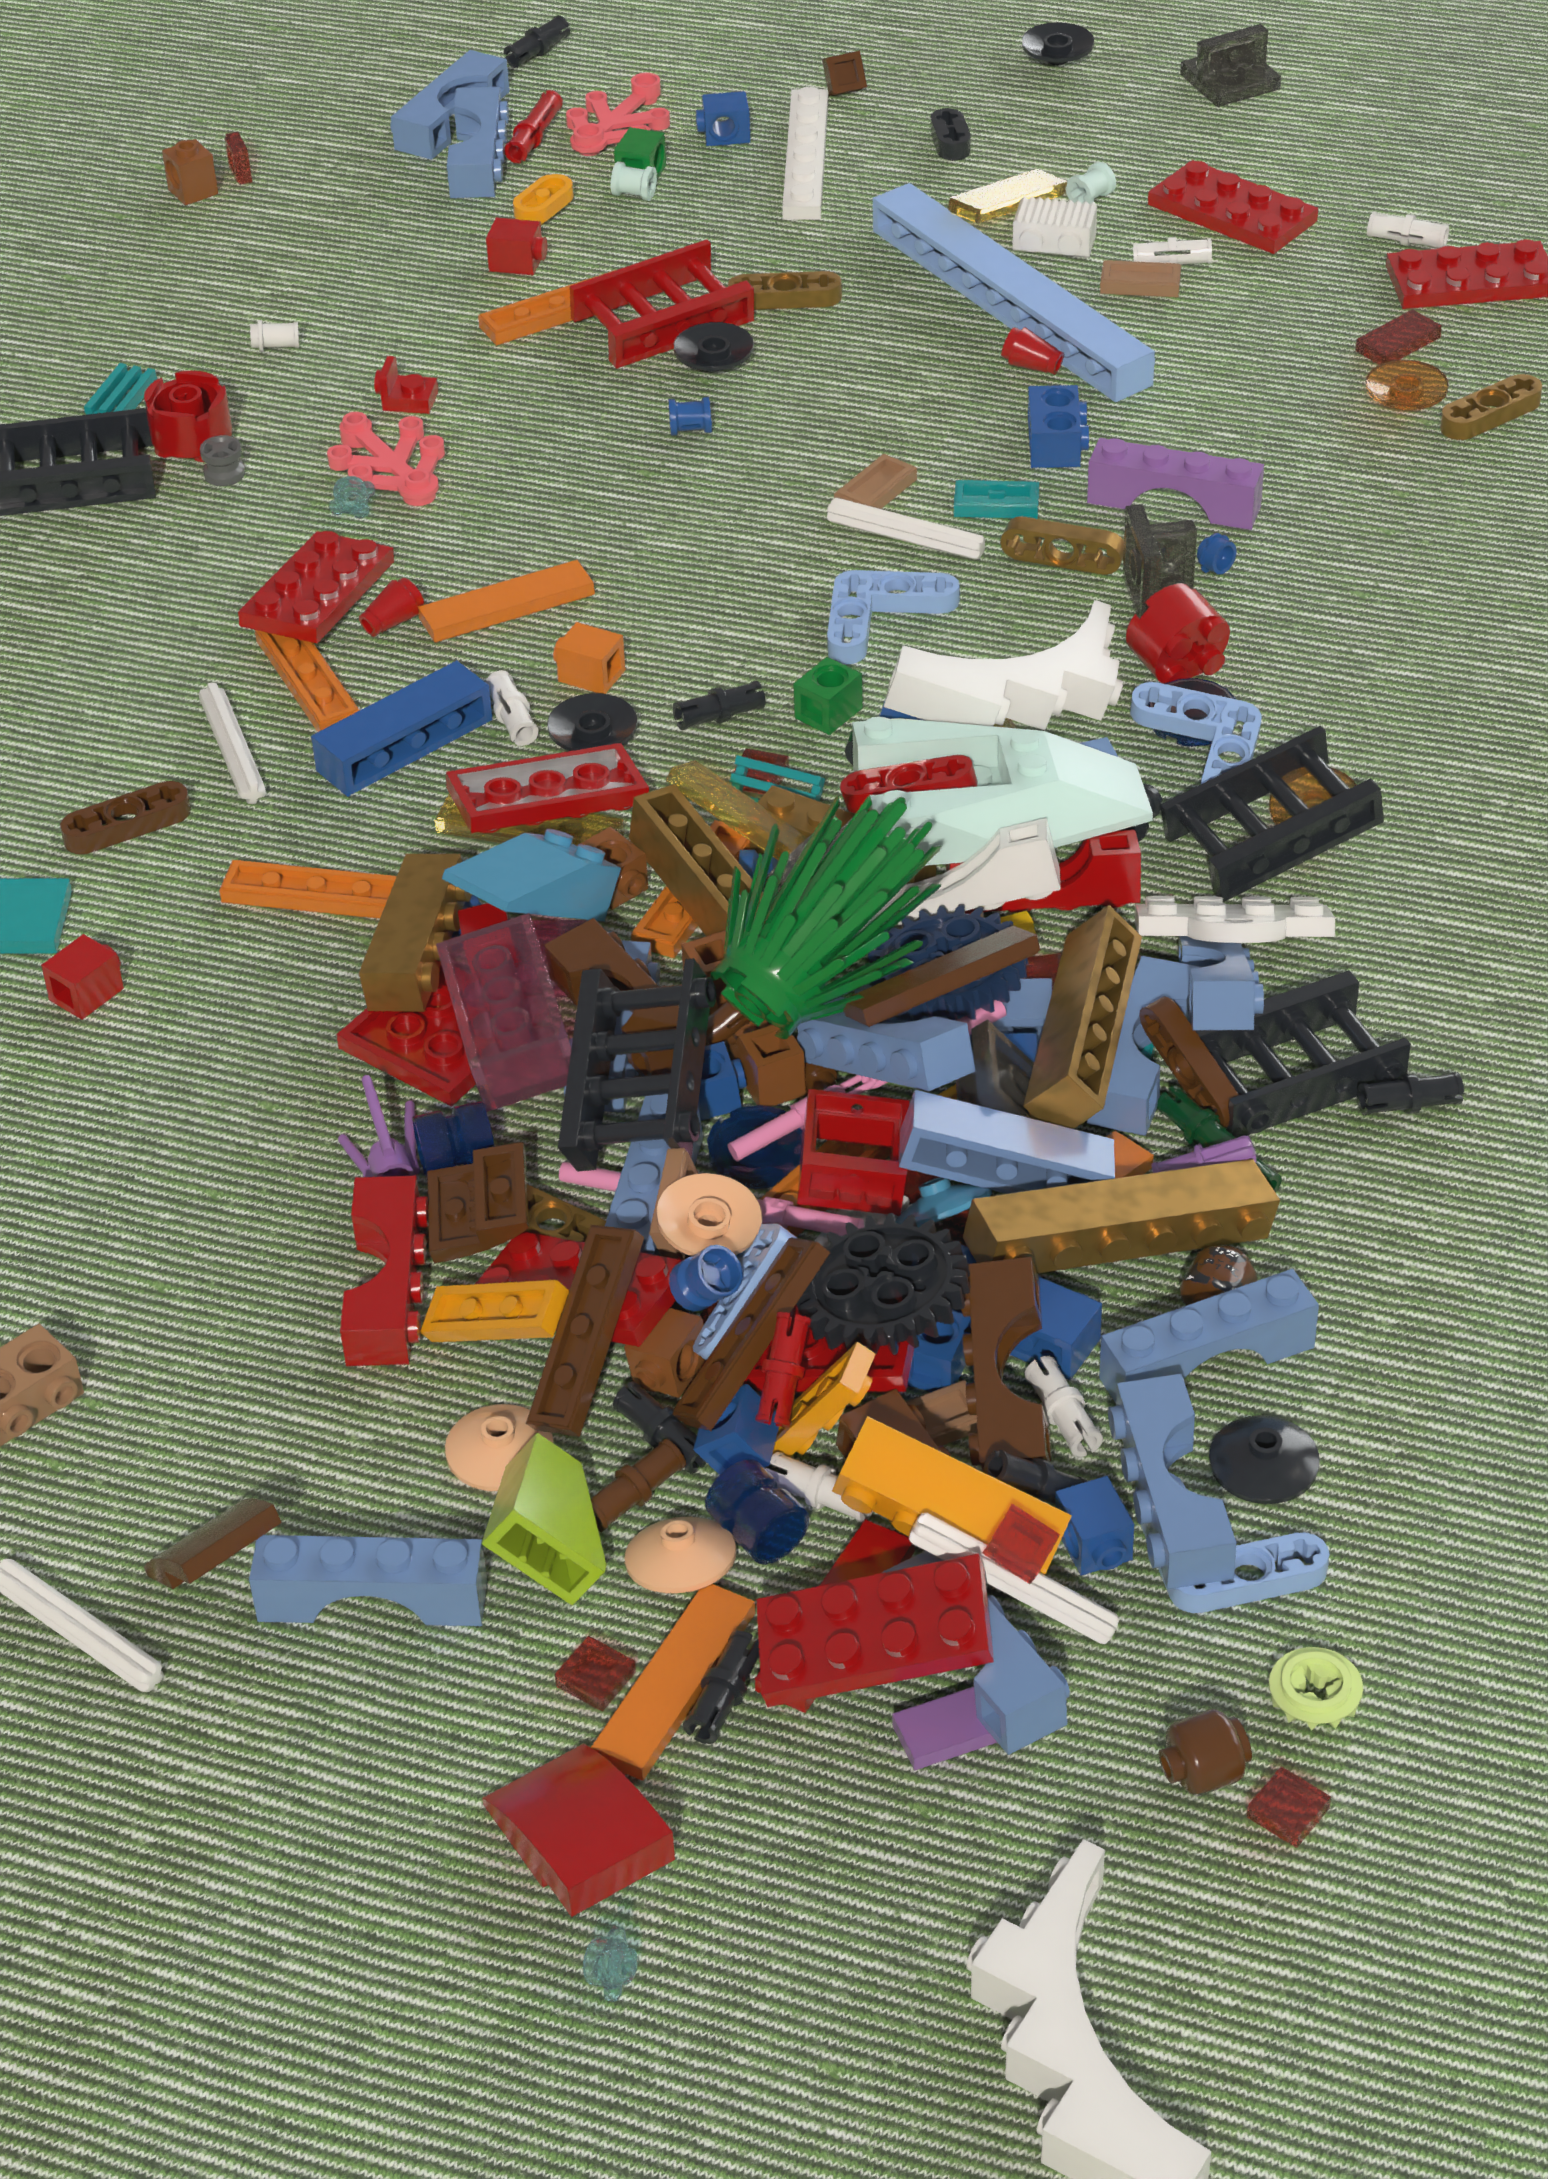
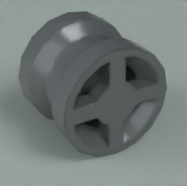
(222, 460)

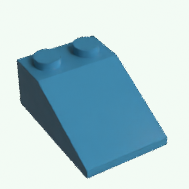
(540, 877)

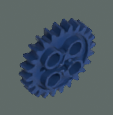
(941, 936)

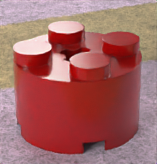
(186, 413)
(1179, 635)

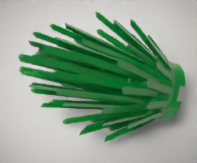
(803, 934)

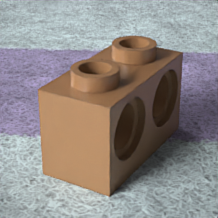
(34, 1381)

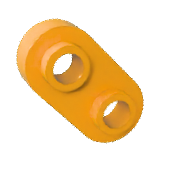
(543, 198)

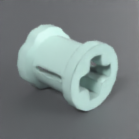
(633, 181)
(1096, 182)

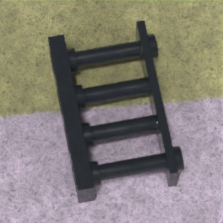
(75, 483)
(1287, 843)
(1296, 1017)
(596, 1046)

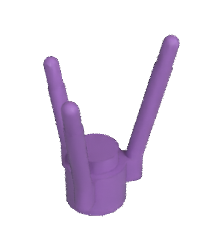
(387, 1155)

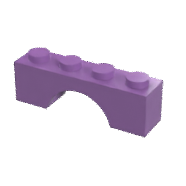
(1223, 486)

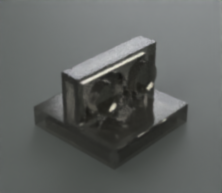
(1232, 67)
(1156, 555)
(999, 1074)

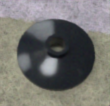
(1058, 42)
(713, 346)
(591, 721)
(1264, 1459)

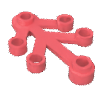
(592, 138)
(415, 485)

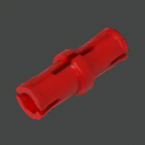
(783, 1369)

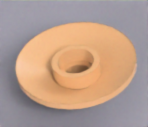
(708, 1212)
(486, 1442)
(680, 1555)

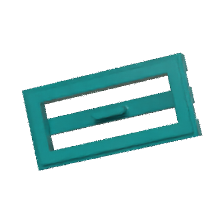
(116, 386)
(996, 499)
(739, 777)

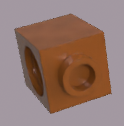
(190, 171)
(631, 859)
(667, 1355)

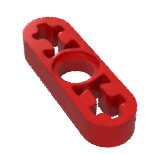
(926, 775)

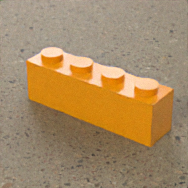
(908, 1478)

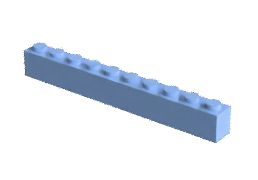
(1013, 291)

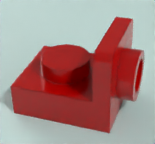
(402, 392)

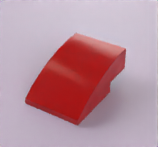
(581, 1827)

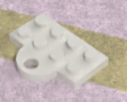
(1249, 922)

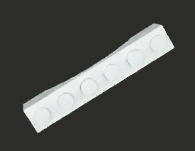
(1010, 867)

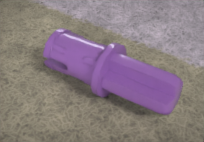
(1228, 1151)

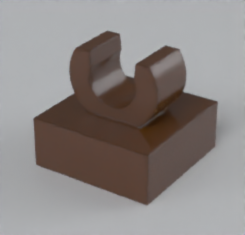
(844, 73)

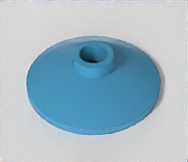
(942, 1200)

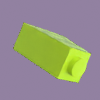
(547, 1521)

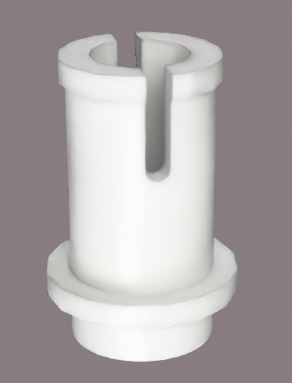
(274, 335)

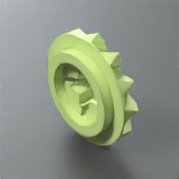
(1324, 1670)

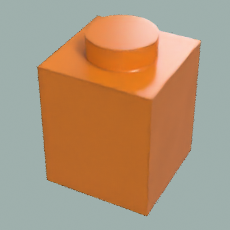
(589, 658)

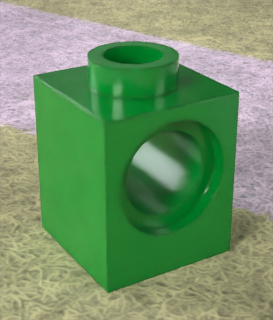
(642, 149)
(828, 695)

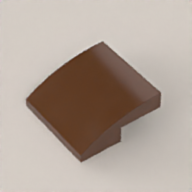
(477, 1203)
(213, 1543)

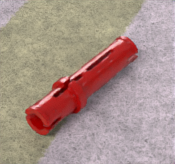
(529, 132)

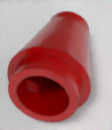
(1032, 352)
(392, 607)

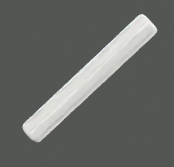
(906, 528)
(232, 743)
(1042, 1594)
(79, 1626)

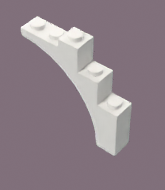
(1022, 688)
(1092, 2115)

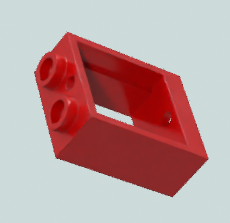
(852, 1180)

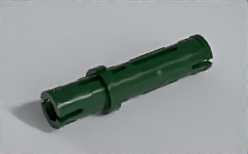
(1203, 1126)

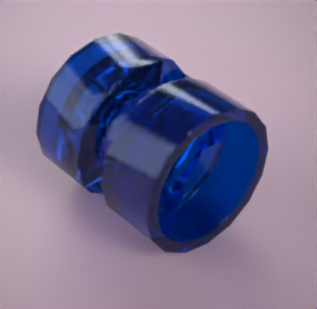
(451, 1139)
(757, 1513)

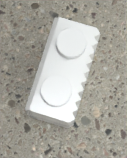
(1055, 227)

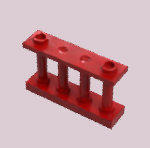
(658, 329)

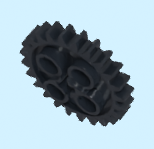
(886, 1285)

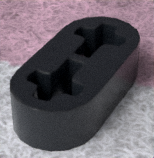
(950, 134)

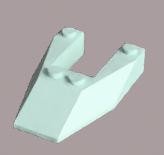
(1019, 779)

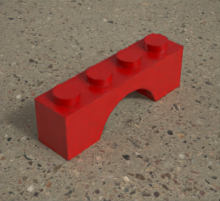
(1099, 873)
(380, 1314)

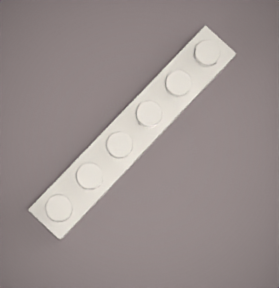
(805, 154)

